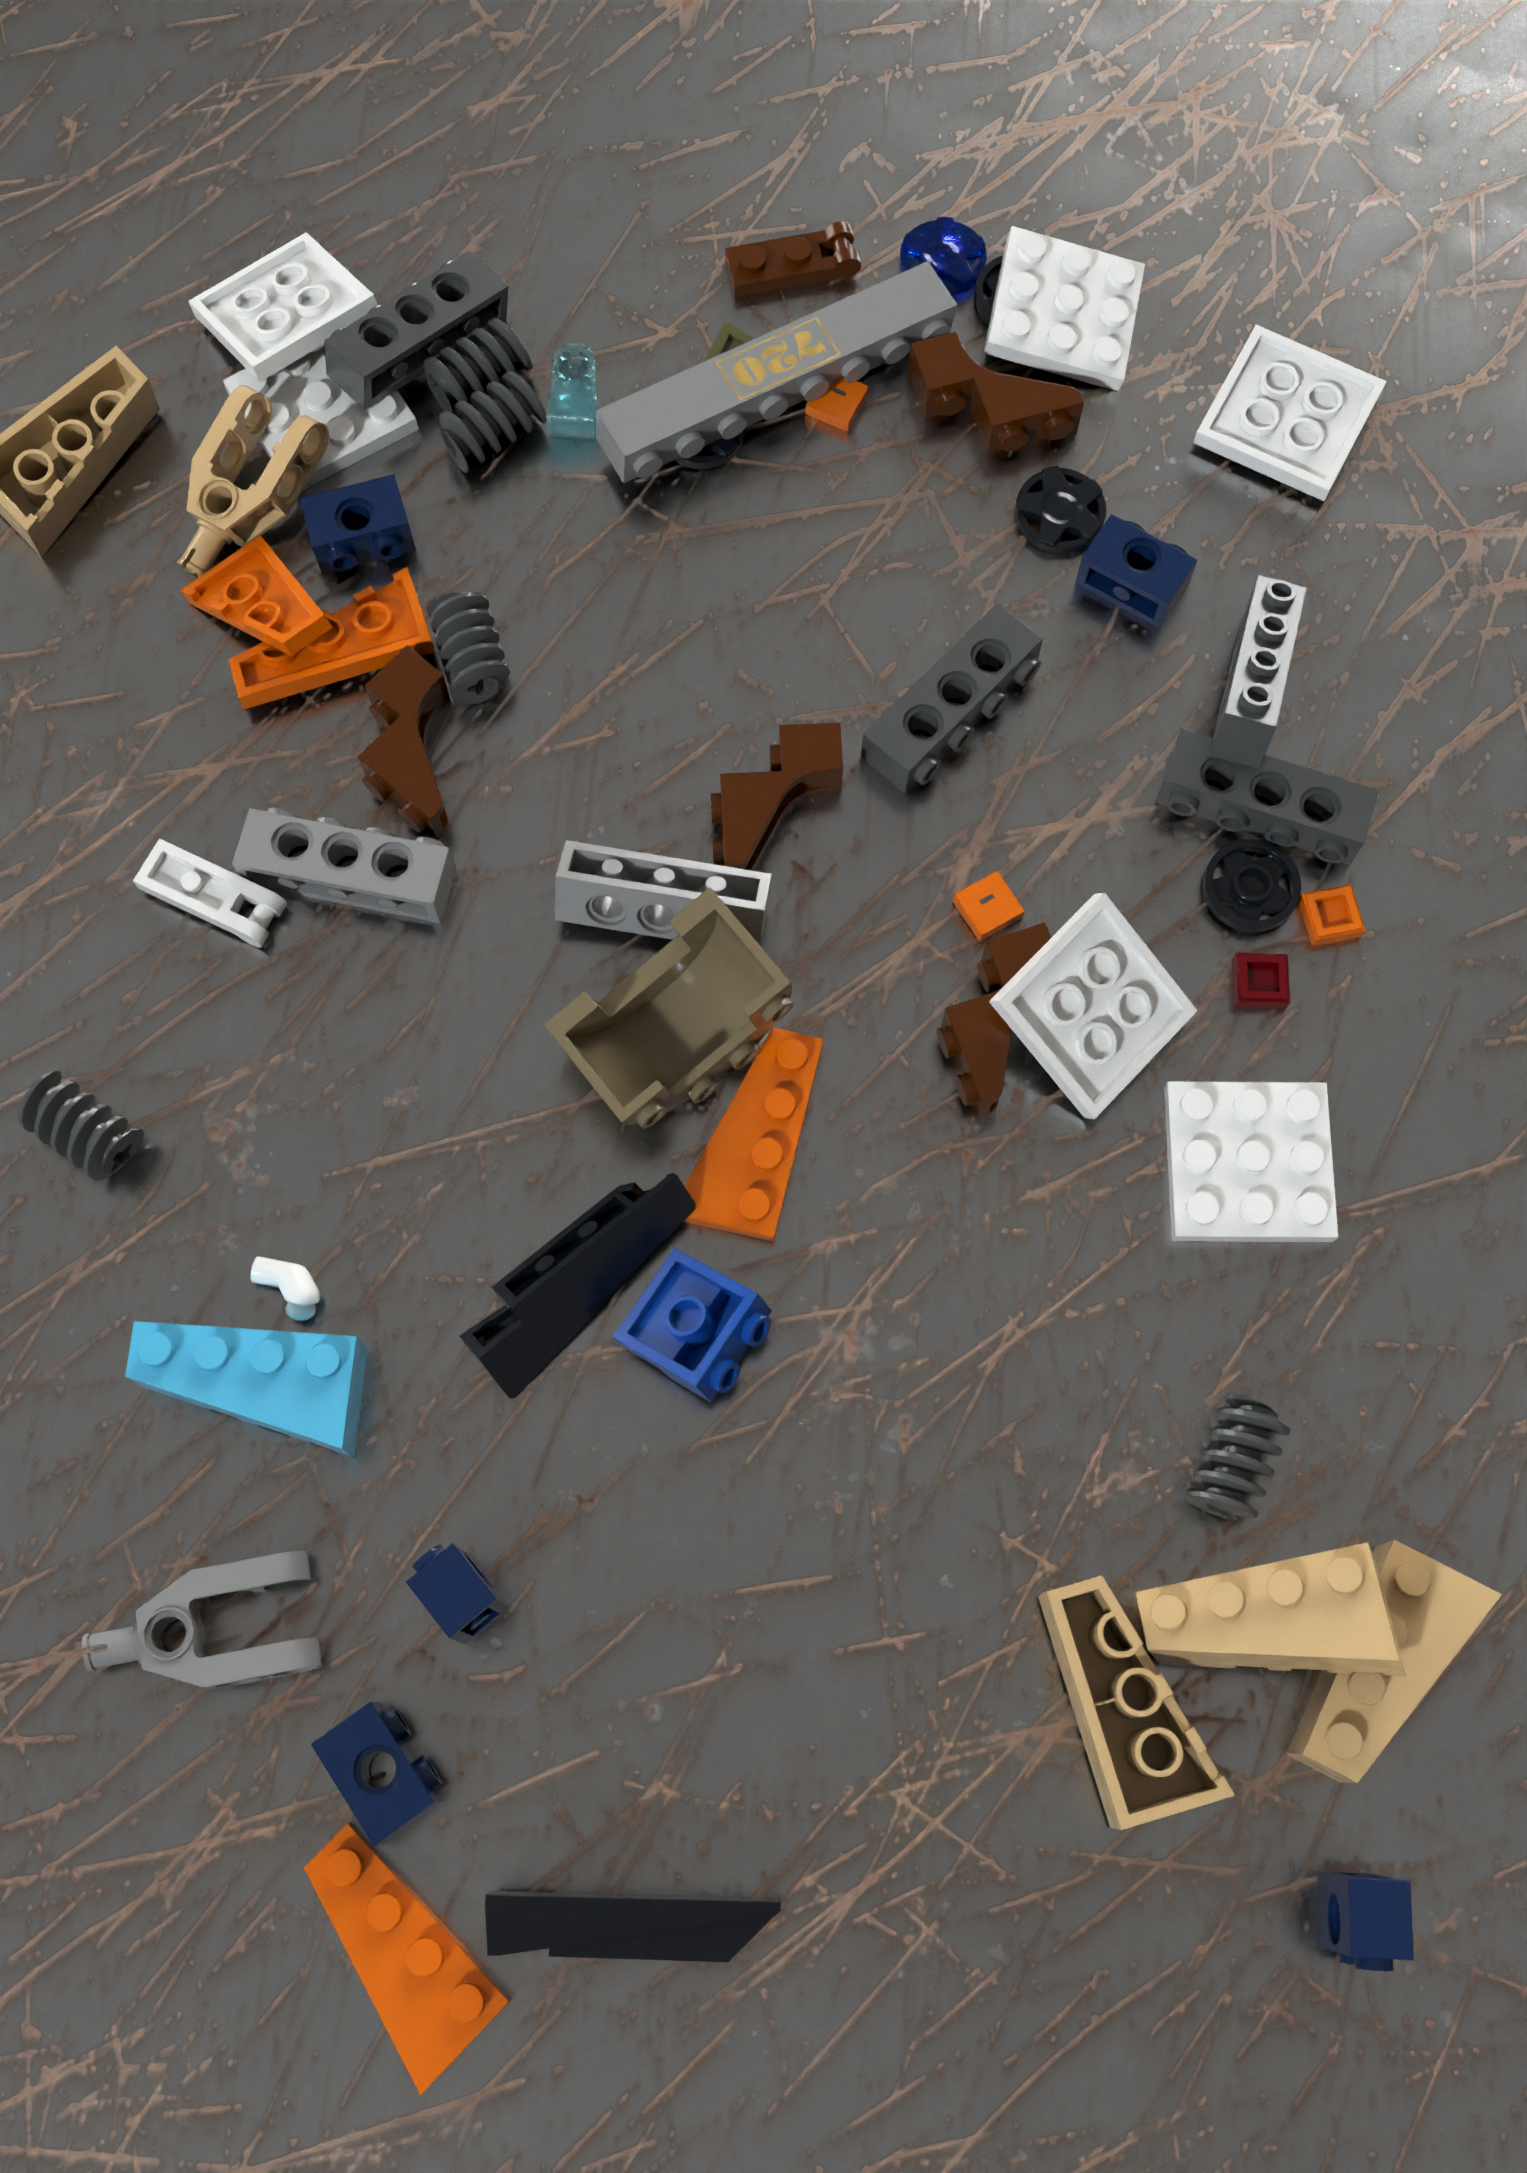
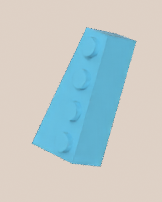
(264, 1377)

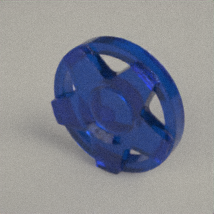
(948, 250)

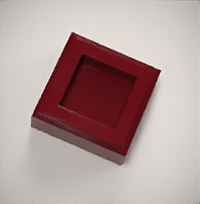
(1261, 980)

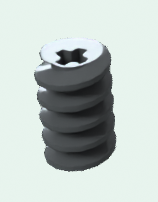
(474, 362)
(488, 418)
(468, 646)
(77, 1128)
(1237, 1458)

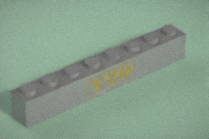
(773, 372)

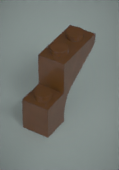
(1004, 406)
(396, 764)
(754, 802)
(976, 1031)

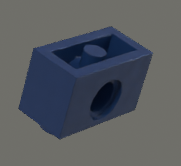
(337, 512)
(1144, 593)
(456, 1592)
(347, 1757)
(1365, 1918)

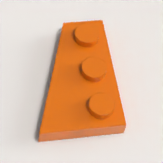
(260, 598)

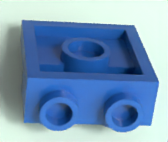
(695, 1325)

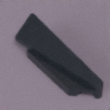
(572, 1279)
(624, 1924)

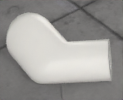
(294, 1283)

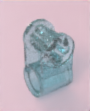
(572, 394)

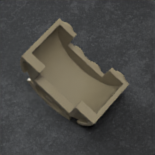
(677, 1017)

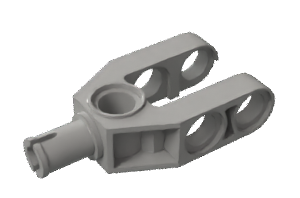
(183, 1602)

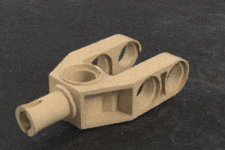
(261, 505)

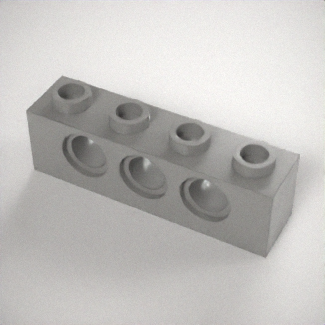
(646, 890)
(415, 894)

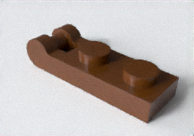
(792, 261)

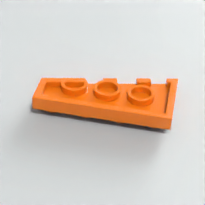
(361, 641)
(752, 1152)
(410, 1963)

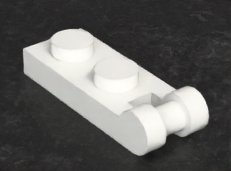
(209, 892)

